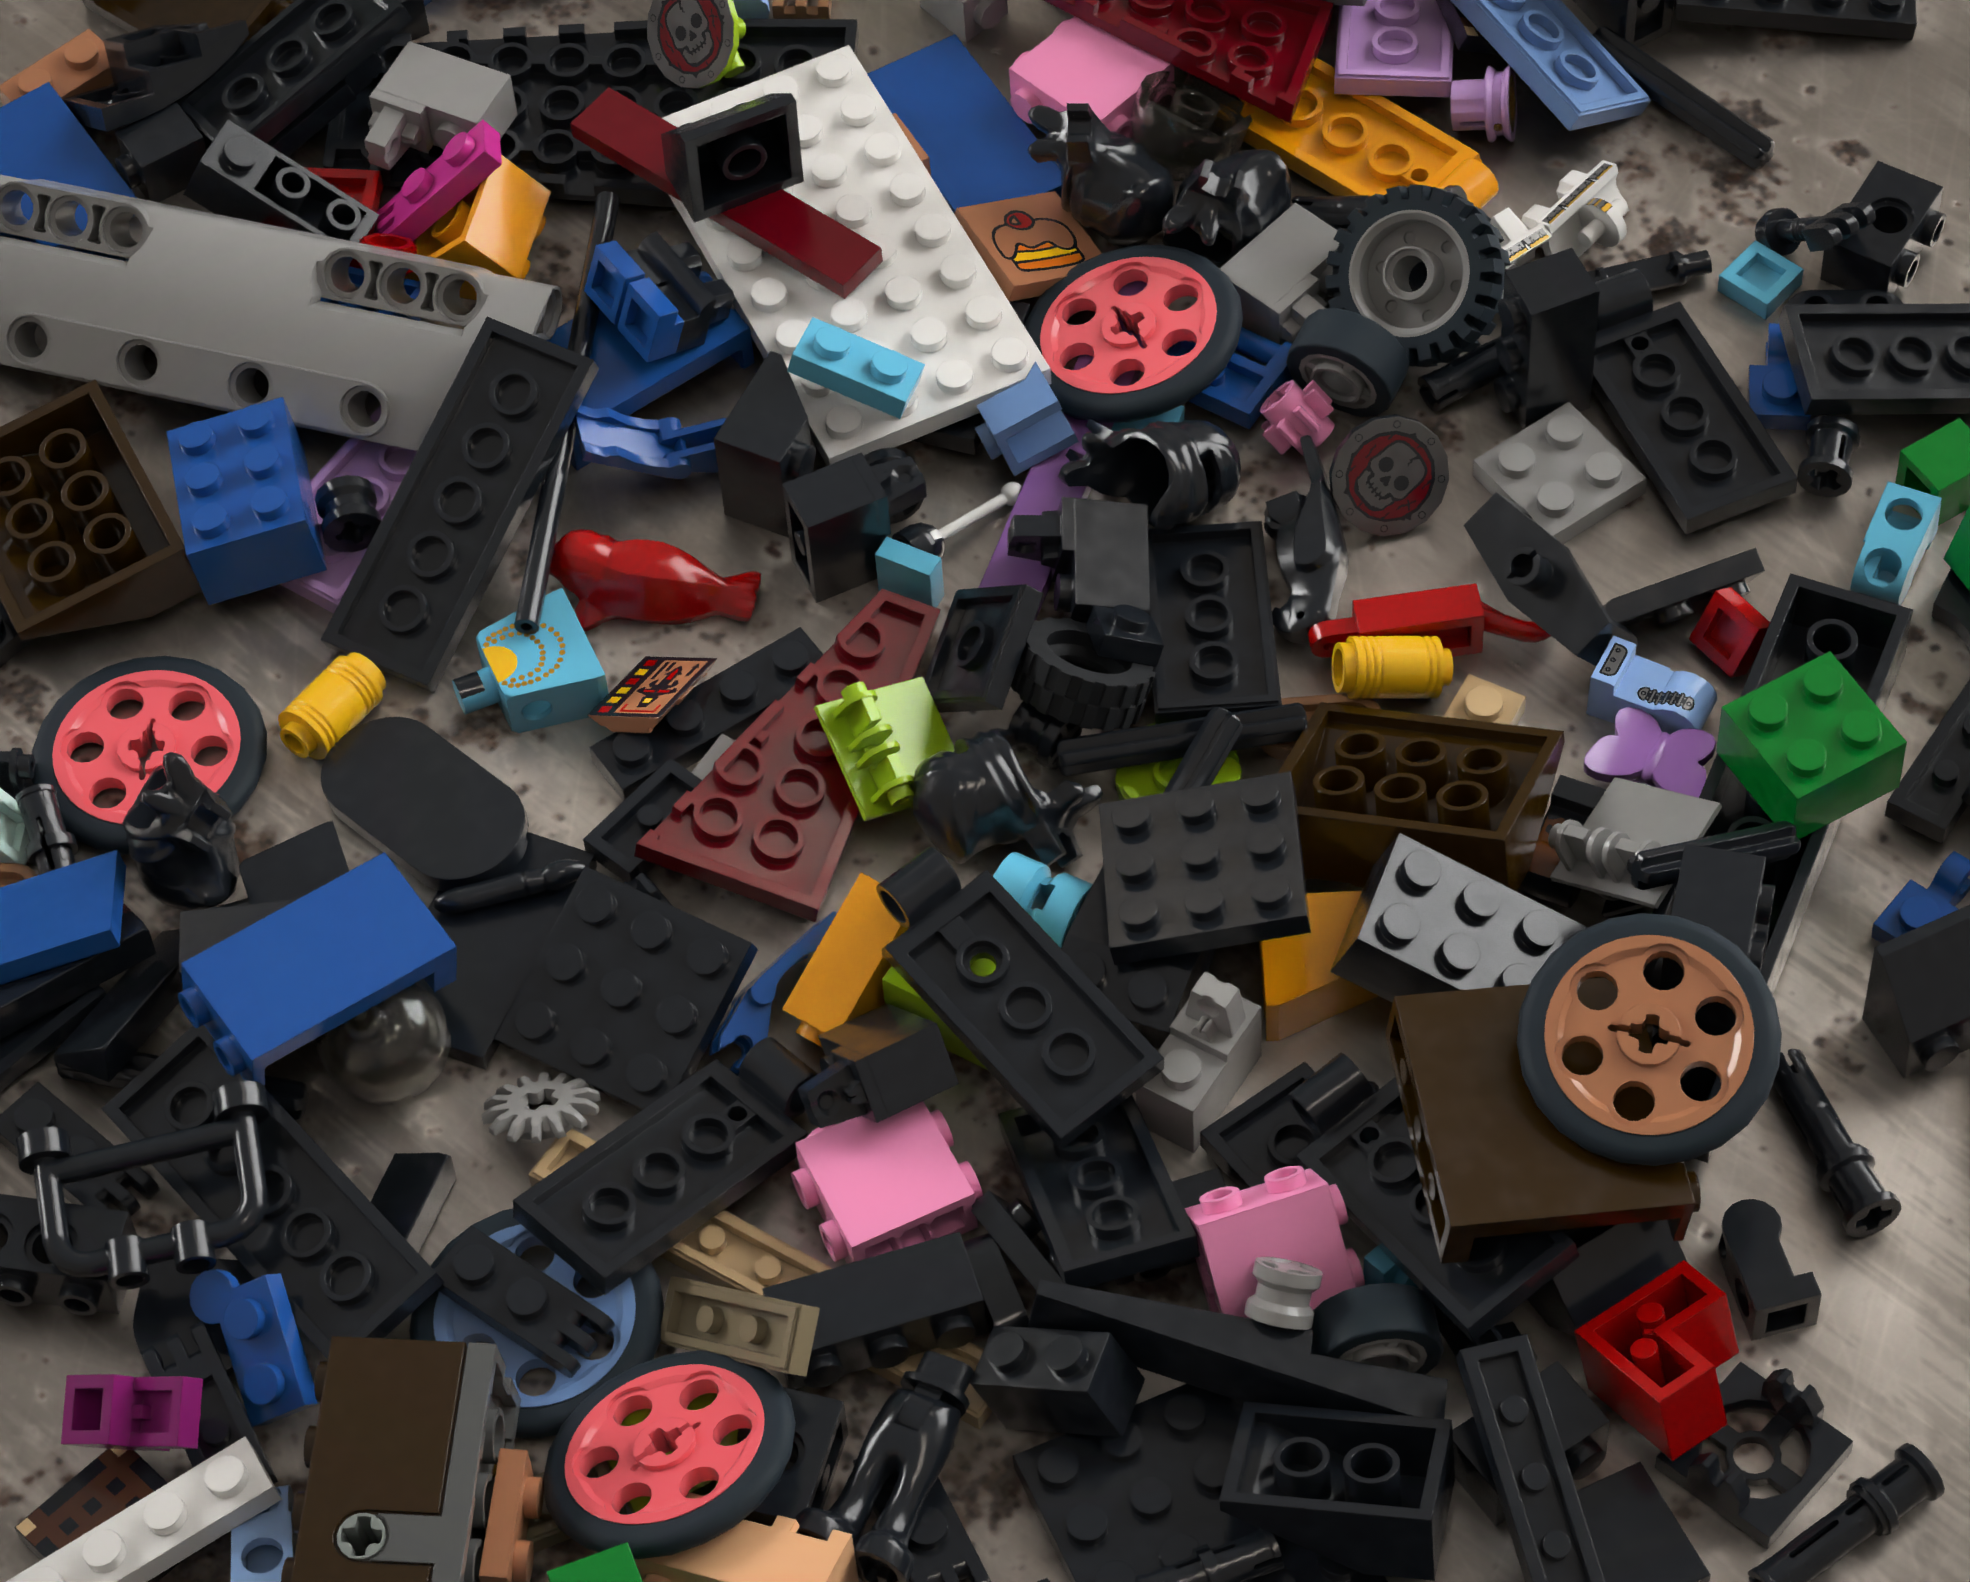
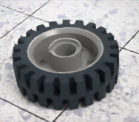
(1461, 265)

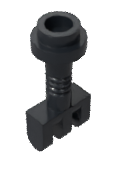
(1784, 230)

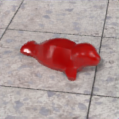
(646, 582)

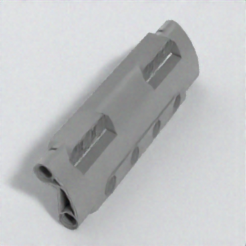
(238, 299)

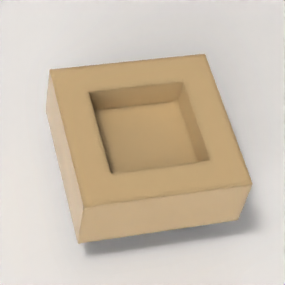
(1486, 702)

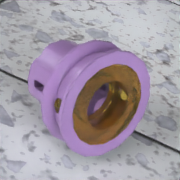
(1486, 104)

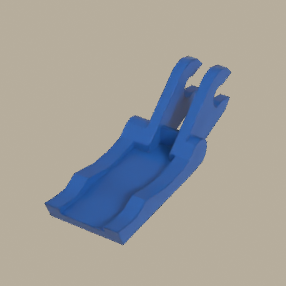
(646, 444)
(751, 1008)

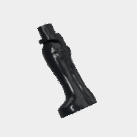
(906, 1438)

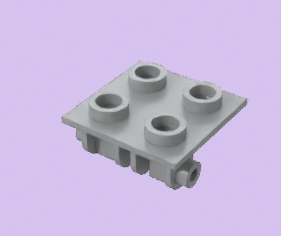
(1622, 824)

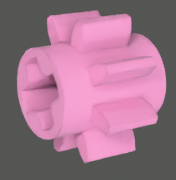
(1295, 414)

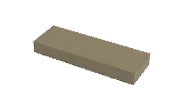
(739, 1325)

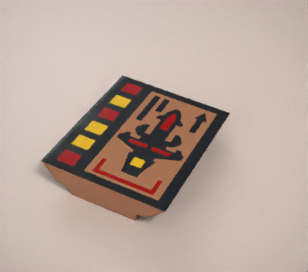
(649, 693)

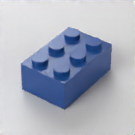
(245, 501)

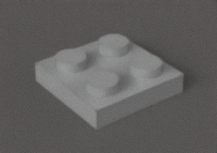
(1561, 473)

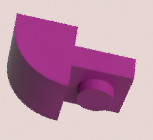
(132, 1412)

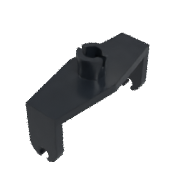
(1543, 579)

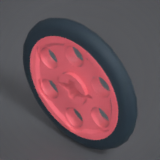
(1167, 380)
(161, 685)
(670, 1522)

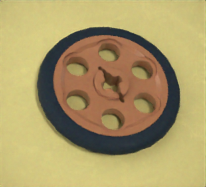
(1677, 1126)

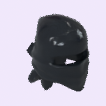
(1104, 175)
(1232, 196)
(1169, 466)
(985, 799)
(182, 839)

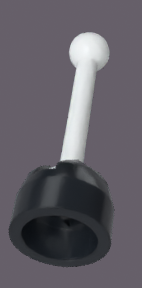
(931, 540)

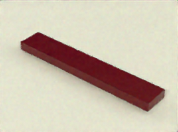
(773, 223)

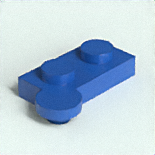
(259, 1340)

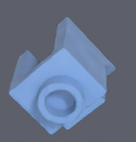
(1025, 423)

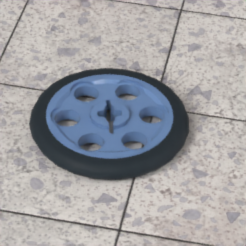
(633, 1306)

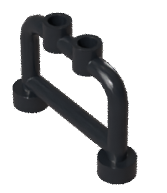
(191, 1243)

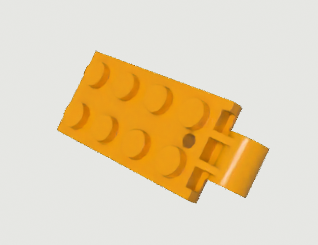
(1366, 144)

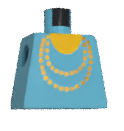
(535, 676)

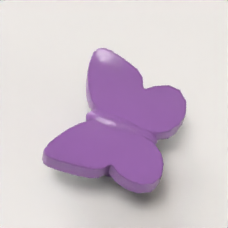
(1651, 756)

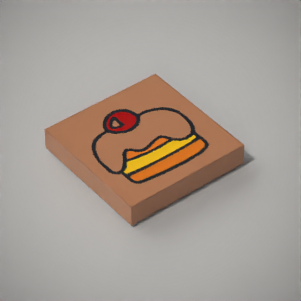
(1027, 242)

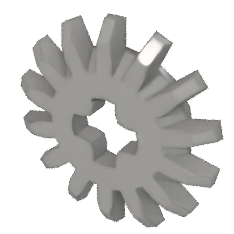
(511, 1110)

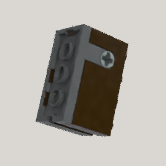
(401, 1461)

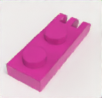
(435, 190)

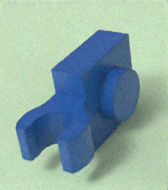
(1773, 388)
(1918, 906)

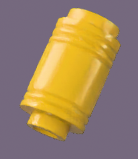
(1391, 667)
(331, 706)

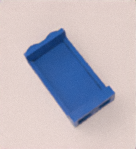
(629, 382)
(314, 967)

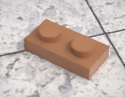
(70, 69)
(514, 1501)

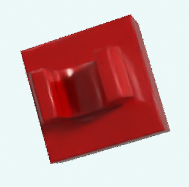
(1730, 632)

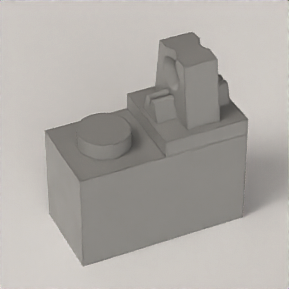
(432, 99)
(1283, 274)
(1205, 1062)

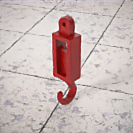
(1447, 612)

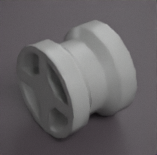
(1283, 1293)

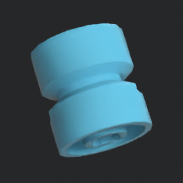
(1046, 899)

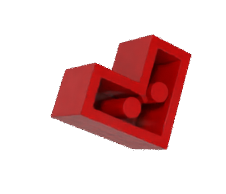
(1659, 1356)

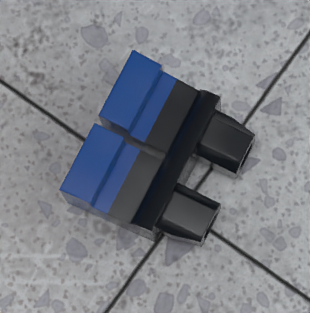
(656, 295)

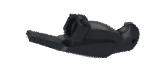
(1308, 551)

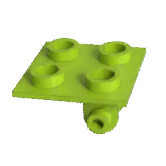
(882, 740)

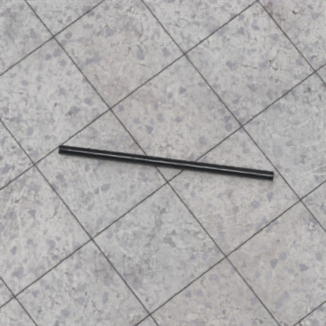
(555, 480)

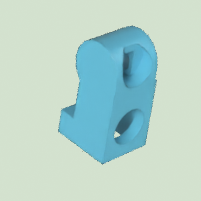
(1895, 544)

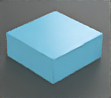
(1760, 279)
(909, 572)

